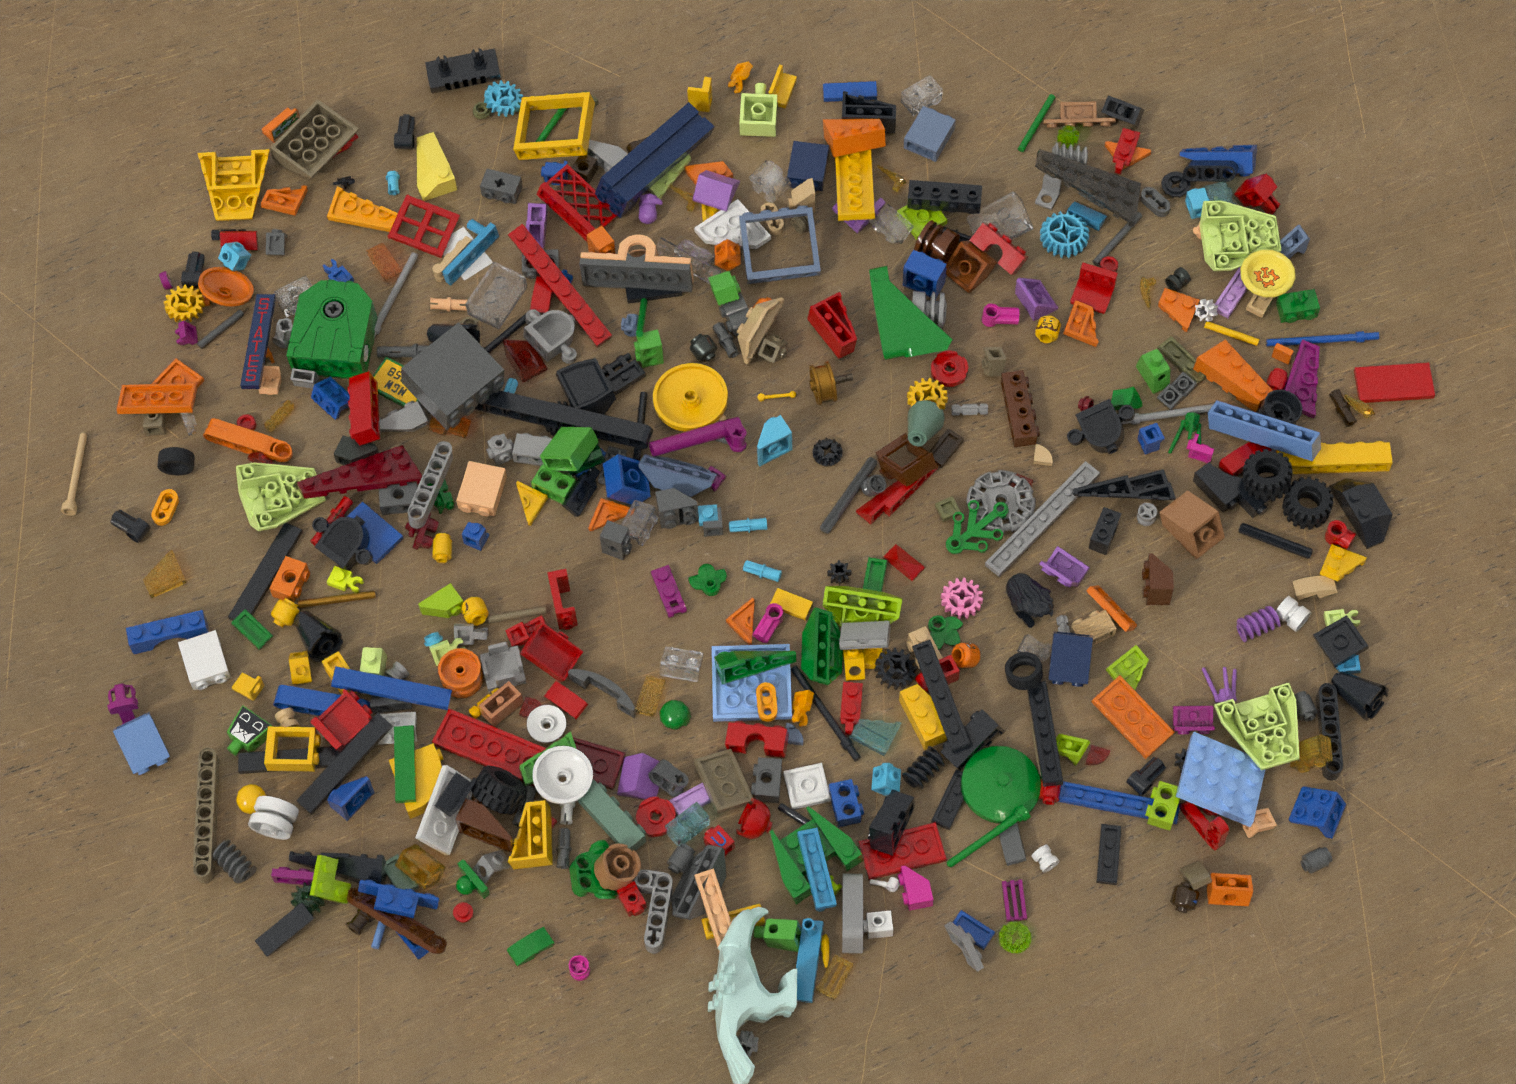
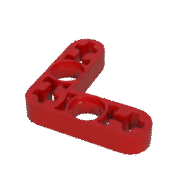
(1213, 832)

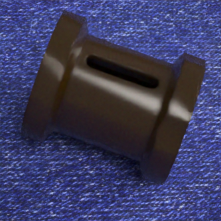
(358, 922)

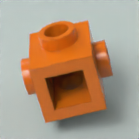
(727, 255)

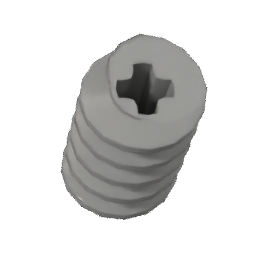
(1076, 155)

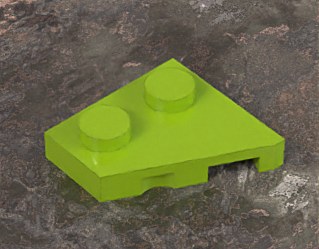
(1129, 666)

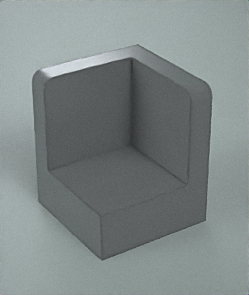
(713, 528)

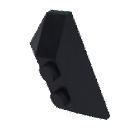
(1364, 509)

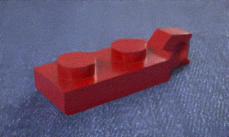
(1125, 149)
(851, 705)

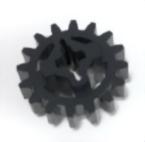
(892, 660)

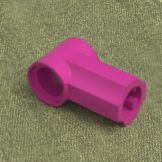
(1001, 315)
(768, 624)

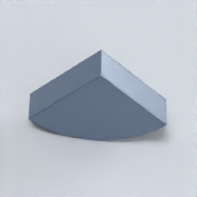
(795, 735)

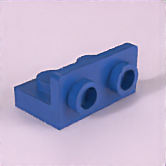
(330, 397)

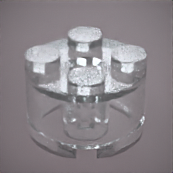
(769, 181)

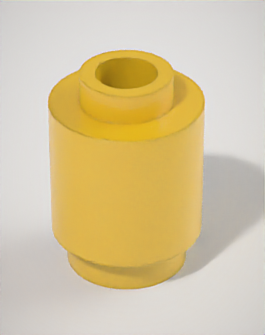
(442, 548)

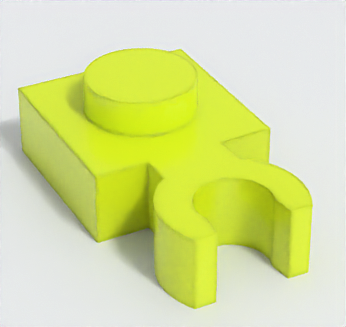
(342, 579)

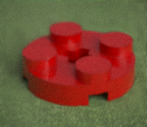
(952, 359)
(647, 808)

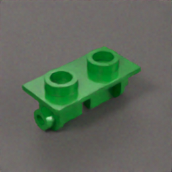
(443, 500)

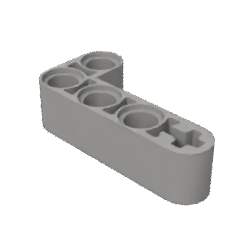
(656, 912)
(852, 913)

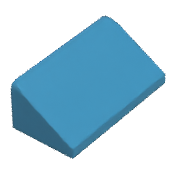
(1091, 217)

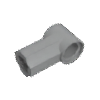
(283, 332)

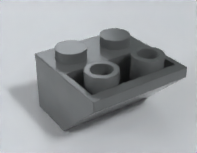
(675, 508)

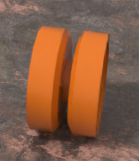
(460, 672)

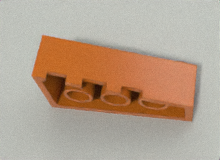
(1233, 374)

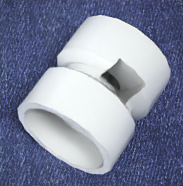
(1292, 613)

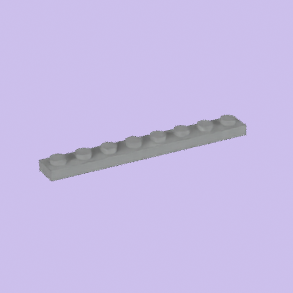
(1041, 520)

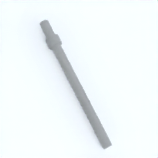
(393, 294)
(1168, 414)

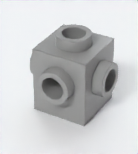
(500, 449)

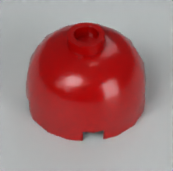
(754, 820)

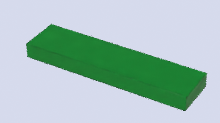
(404, 764)

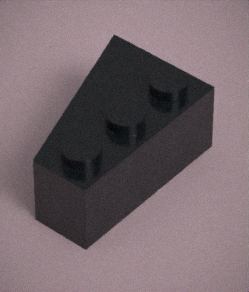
(860, 108)
(979, 732)
(891, 822)

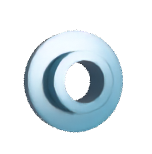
(432, 639)

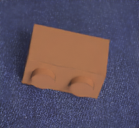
(501, 704)

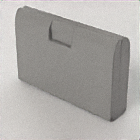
(865, 635)

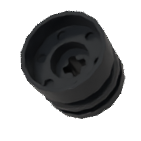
(1282, 406)

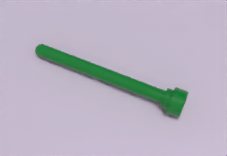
(1021, 814)

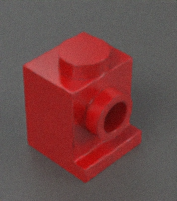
(631, 907)

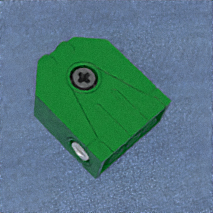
(333, 330)

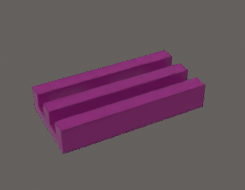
(1012, 884)

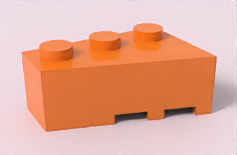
(853, 135)

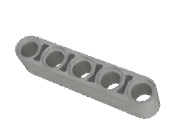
(430, 492)

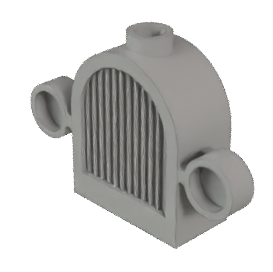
(551, 334)

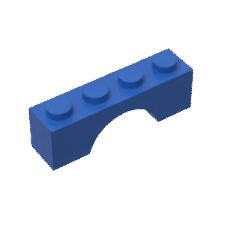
(148, 635)

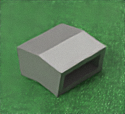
(312, 377)

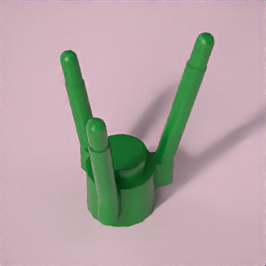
(1190, 424)

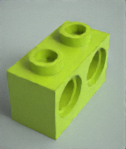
(1167, 806)

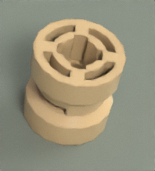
(286, 718)

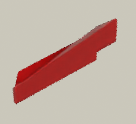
(889, 499)

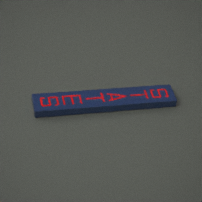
(258, 341)

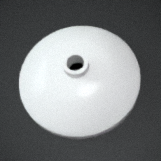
(567, 763)

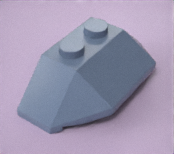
(672, 473)

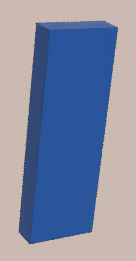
(834, 91)

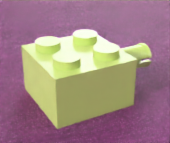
(758, 113)

